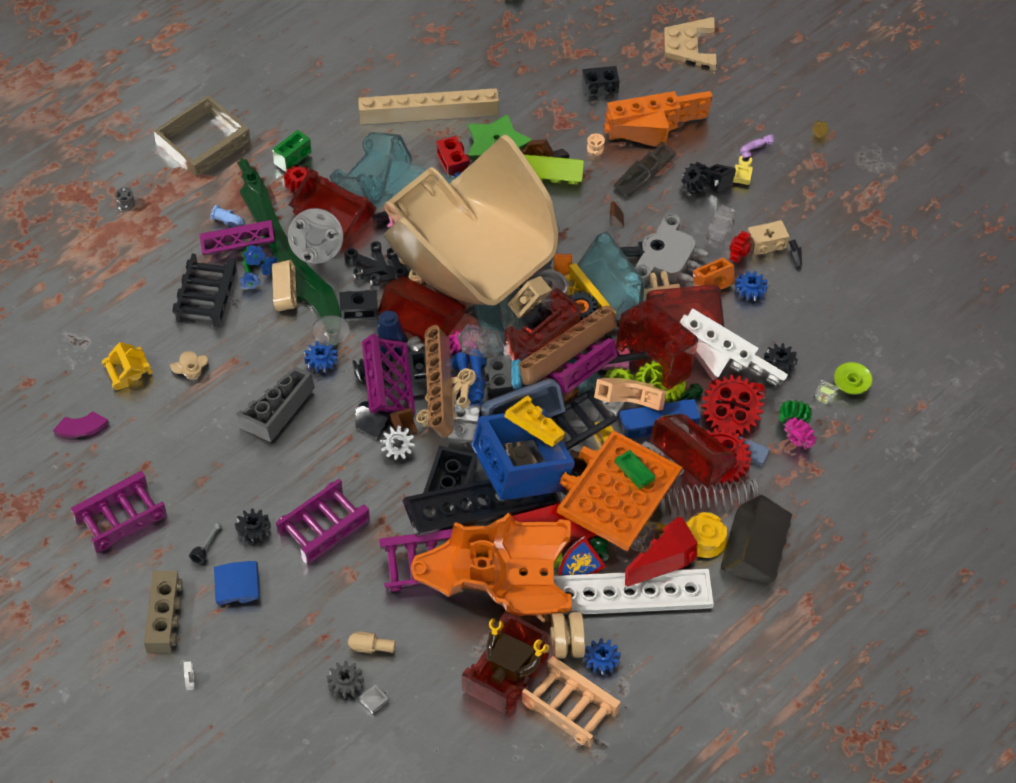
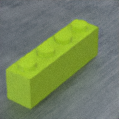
(557, 168)

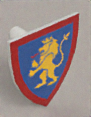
(580, 560)

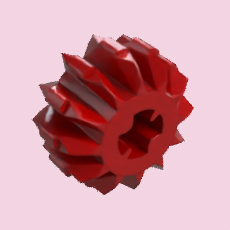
(294, 177)

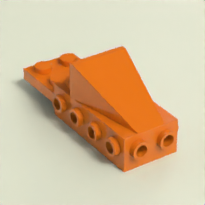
(648, 124)

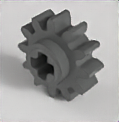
(342, 673)

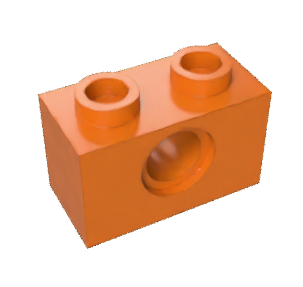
(715, 273)

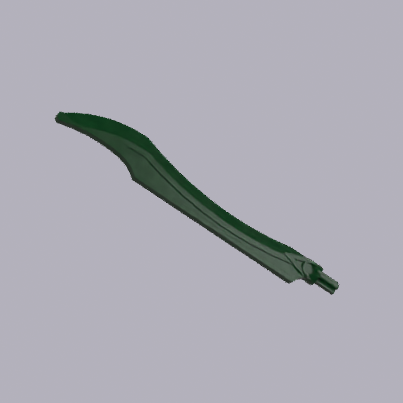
(308, 284)

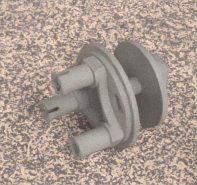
(315, 236)

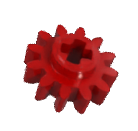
(740, 246)

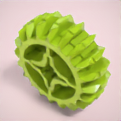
(654, 373)

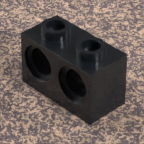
(600, 80)

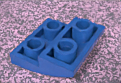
(236, 582)

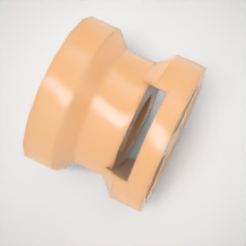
(595, 144)

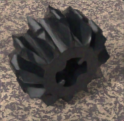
(696, 177)

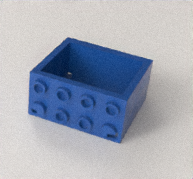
(522, 480)

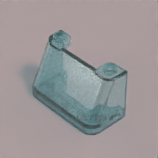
(367, 174)

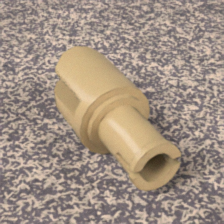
(369, 643)

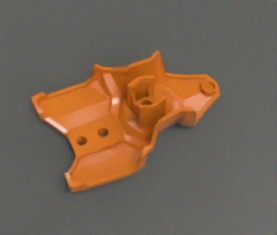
(492, 562)

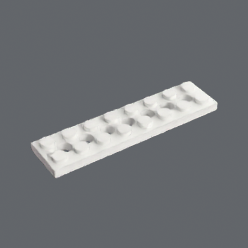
(640, 601)

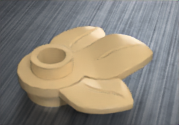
(190, 365)

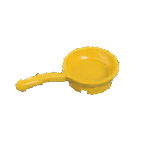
(708, 532)

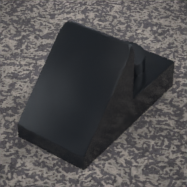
(722, 176)

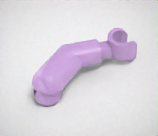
(745, 150)

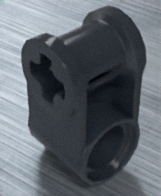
(536, 317)

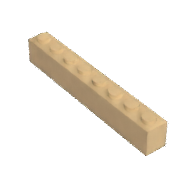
(428, 106)

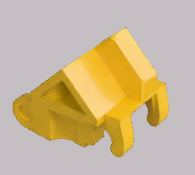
(131, 360)

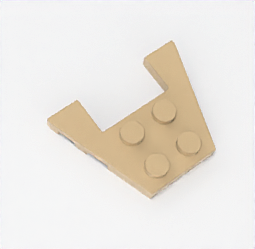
(682, 42)

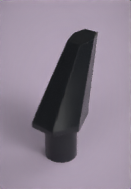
(796, 252)

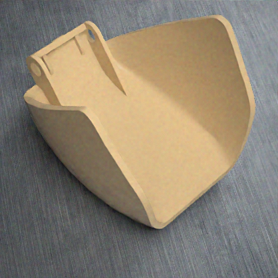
(478, 231)

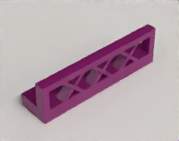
(236, 235)

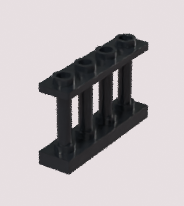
(219, 299)

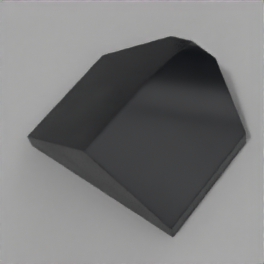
(371, 423)

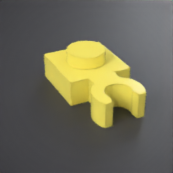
(743, 171)

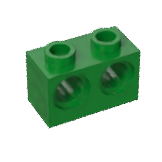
(292, 150)

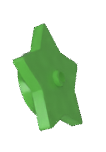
(487, 134)

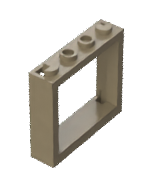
(216, 153)

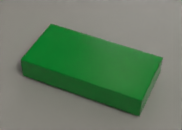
(634, 469)

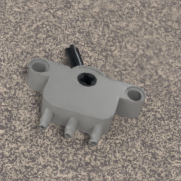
(666, 251)

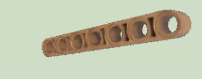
(567, 345)
(439, 381)

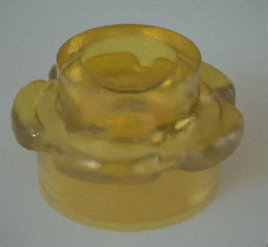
(820, 128)

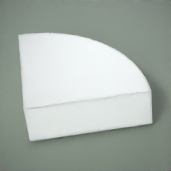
(189, 675)

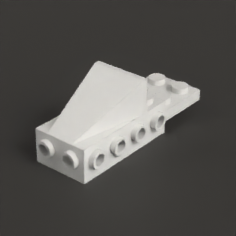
(721, 346)

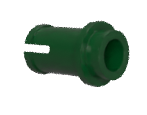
(694, 391)

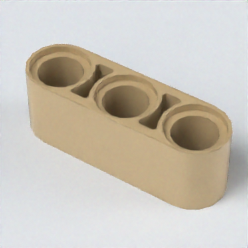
(284, 285)

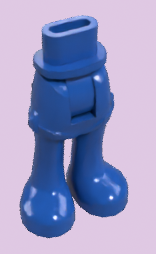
(476, 390)

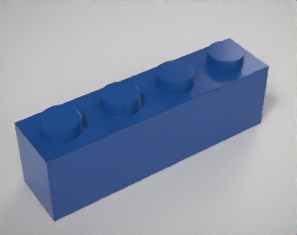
(640, 421)

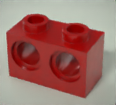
(452, 155)

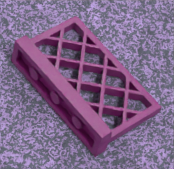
(375, 374)

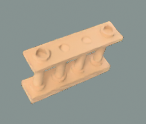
(573, 682)

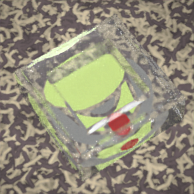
(825, 392)

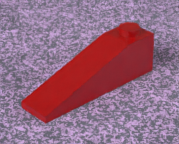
(667, 554)

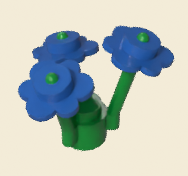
(253, 255)

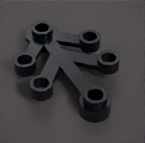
(351, 257)

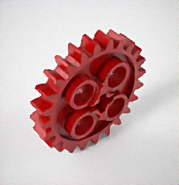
(736, 389)
(743, 455)

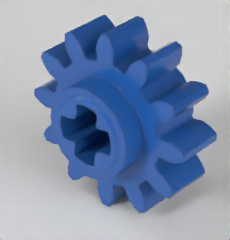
(751, 285)
(320, 357)
(609, 659)

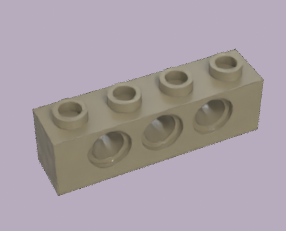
(156, 640)

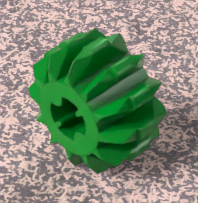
(795, 409)

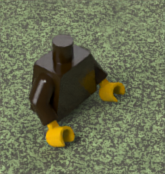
(511, 657)

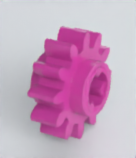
(800, 433)

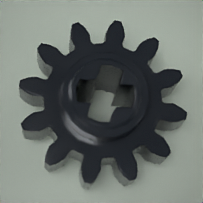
(781, 357)
(252, 525)

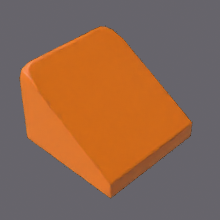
(562, 263)

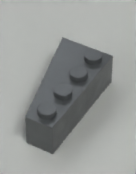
(277, 405)

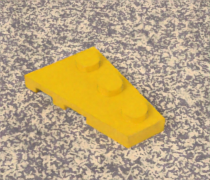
(534, 422)

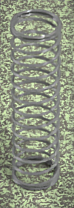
(754, 493)

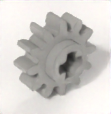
(393, 449)

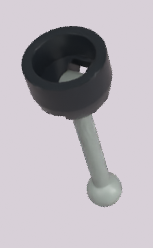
(199, 553)

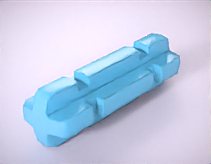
(516, 375)

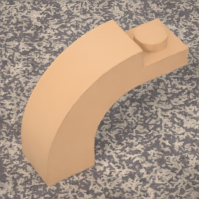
(630, 391)

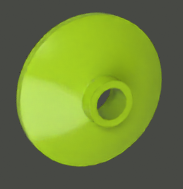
(853, 372)

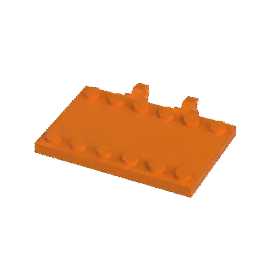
(607, 499)

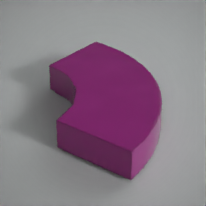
(82, 426)

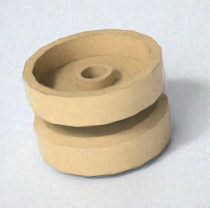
(569, 635)

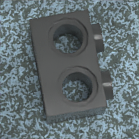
(499, 374)

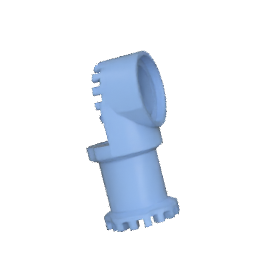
(226, 216)

